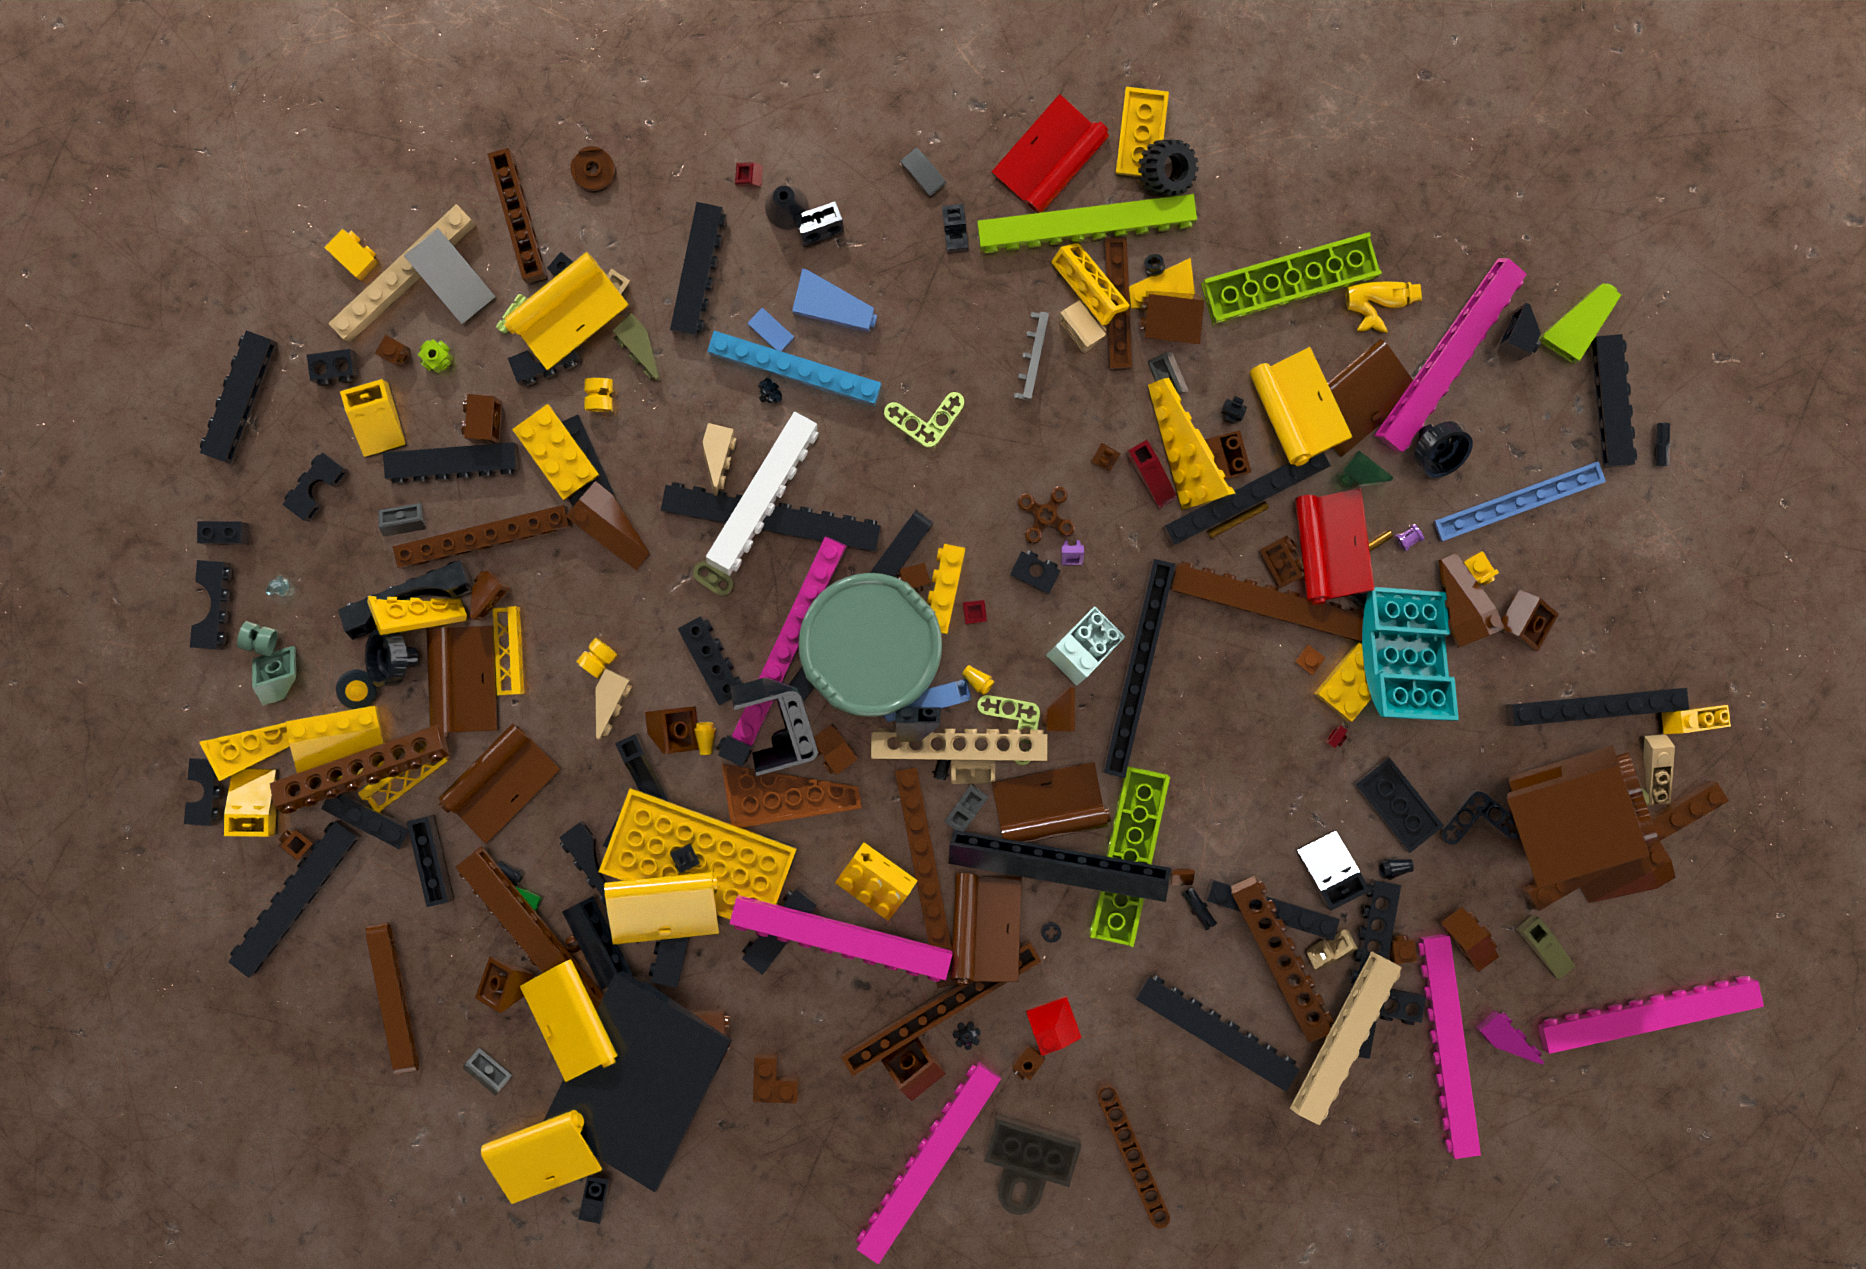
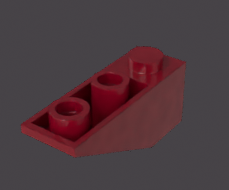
(1152, 473)

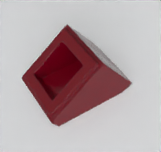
(749, 174)

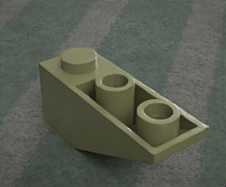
(638, 341)
(1546, 946)

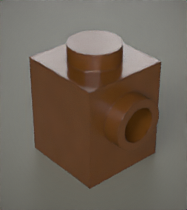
(392, 351)
(915, 576)
(294, 843)
(1402, 950)
(1027, 1062)

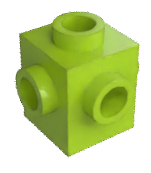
(442, 358)

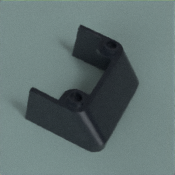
(790, 745)

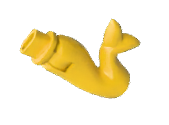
(1384, 293)

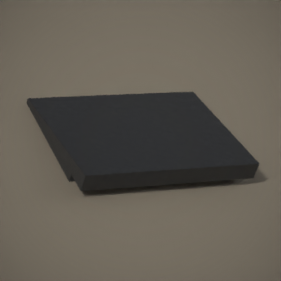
(652, 1092)

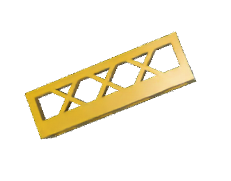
(1086, 283)
(513, 629)
(370, 790)

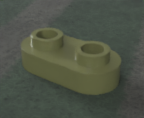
(713, 579)

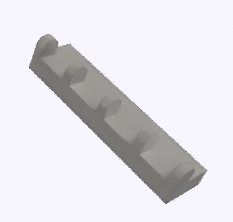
(1035, 356)

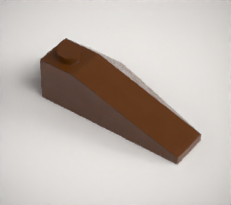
(606, 522)
(1469, 607)
(1632, 877)

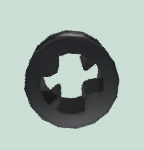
(1154, 259)
(1046, 927)

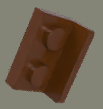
(1283, 561)

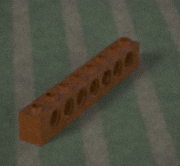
(482, 537)
(284, 790)
(1312, 1027)

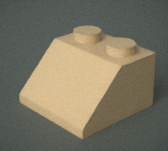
(1082, 326)

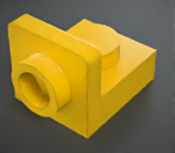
(1481, 568)

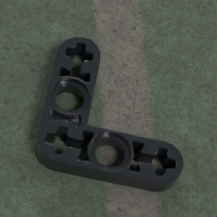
(1483, 811)

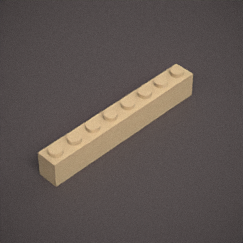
(394, 280)
(1346, 1038)

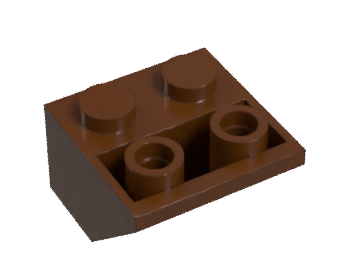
(1230, 454)

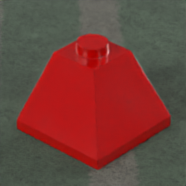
(1053, 1025)

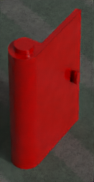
(1044, 165)
(1328, 545)

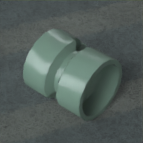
(253, 637)

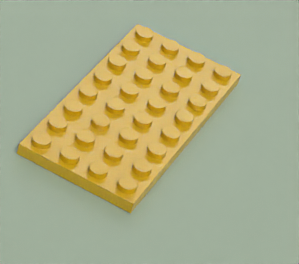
(739, 858)

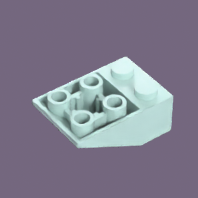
(1085, 646)

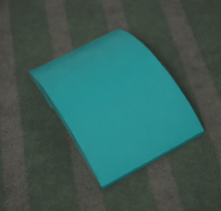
(1408, 654)

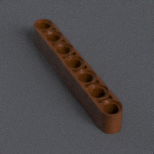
(392, 998)
(1137, 1165)

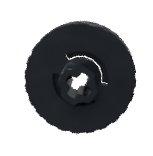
(1437, 453)
(388, 658)

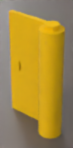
(567, 302)
(1291, 399)
(662, 908)
(568, 1021)
(540, 1157)

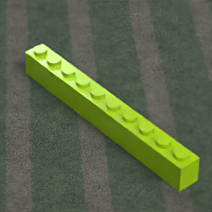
(1087, 222)

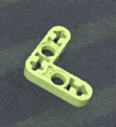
(931, 426)
(1023, 721)

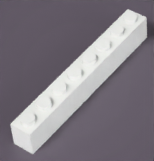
(762, 493)

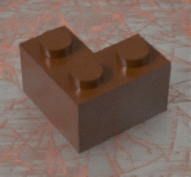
(835, 750)
(1472, 939)
(769, 1086)

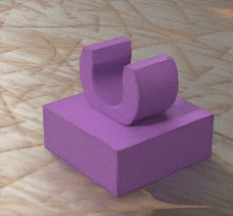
(1072, 554)

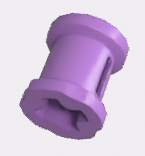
(1409, 537)

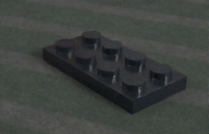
(578, 432)
(1399, 804)

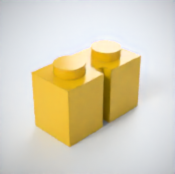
(351, 254)

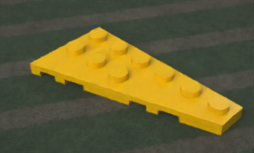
(1188, 454)

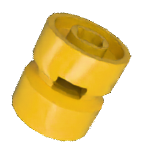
(598, 394)
(596, 658)

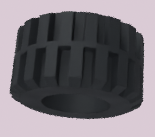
(1182, 167)

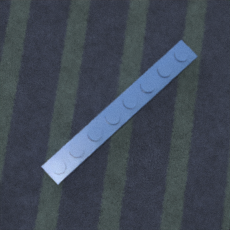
(1519, 501)

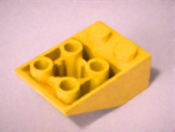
(373, 417)
(250, 804)

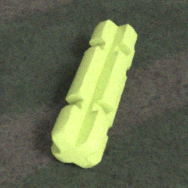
(518, 301)

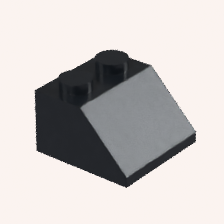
(1521, 334)

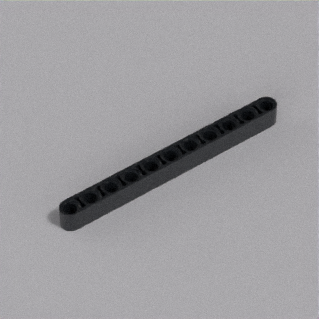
(888, 564)

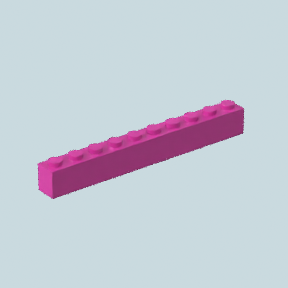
(1451, 354)
(788, 639)
(841, 937)
(1650, 1015)
(1450, 1046)
(928, 1162)

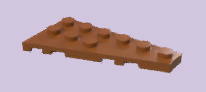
(782, 796)

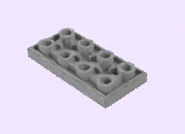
(449, 275)

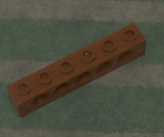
(517, 216)

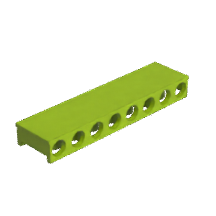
(1290, 278)
(1131, 839)

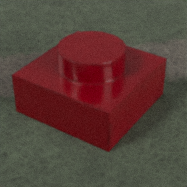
(974, 612)
(1336, 737)

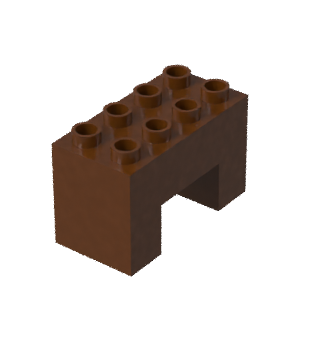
(1581, 815)

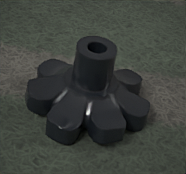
(769, 391)
(966, 1031)

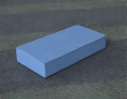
(770, 330)

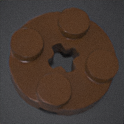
(584, 159)

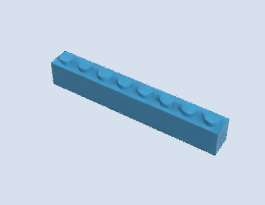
(794, 368)

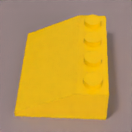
(333, 736)

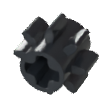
(1234, 409)

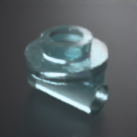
(279, 585)

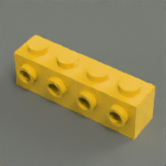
(946, 583)

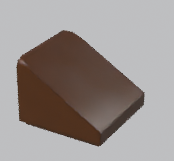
(1182, 877)

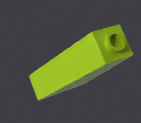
(1579, 326)

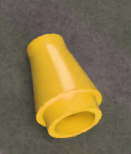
(978, 680)
(705, 737)

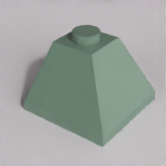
(274, 675)

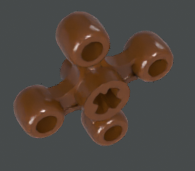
(1051, 507)

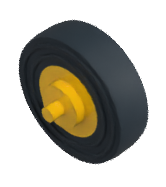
(355, 689)

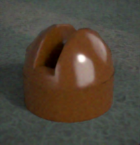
(571, 939)

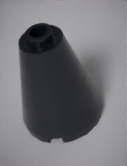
(784, 204)

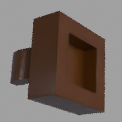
(1105, 457)

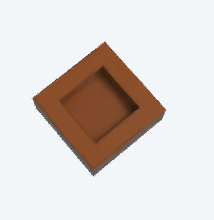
(1310, 659)

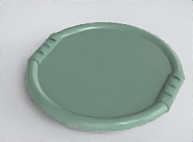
(870, 644)

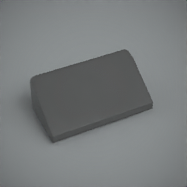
(1166, 367)
(401, 519)
(487, 1071)

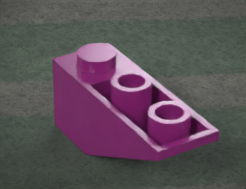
(1502, 1035)

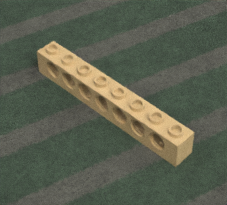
(1038, 752)

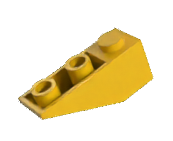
(1695, 719)

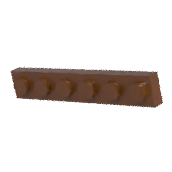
(1119, 327)

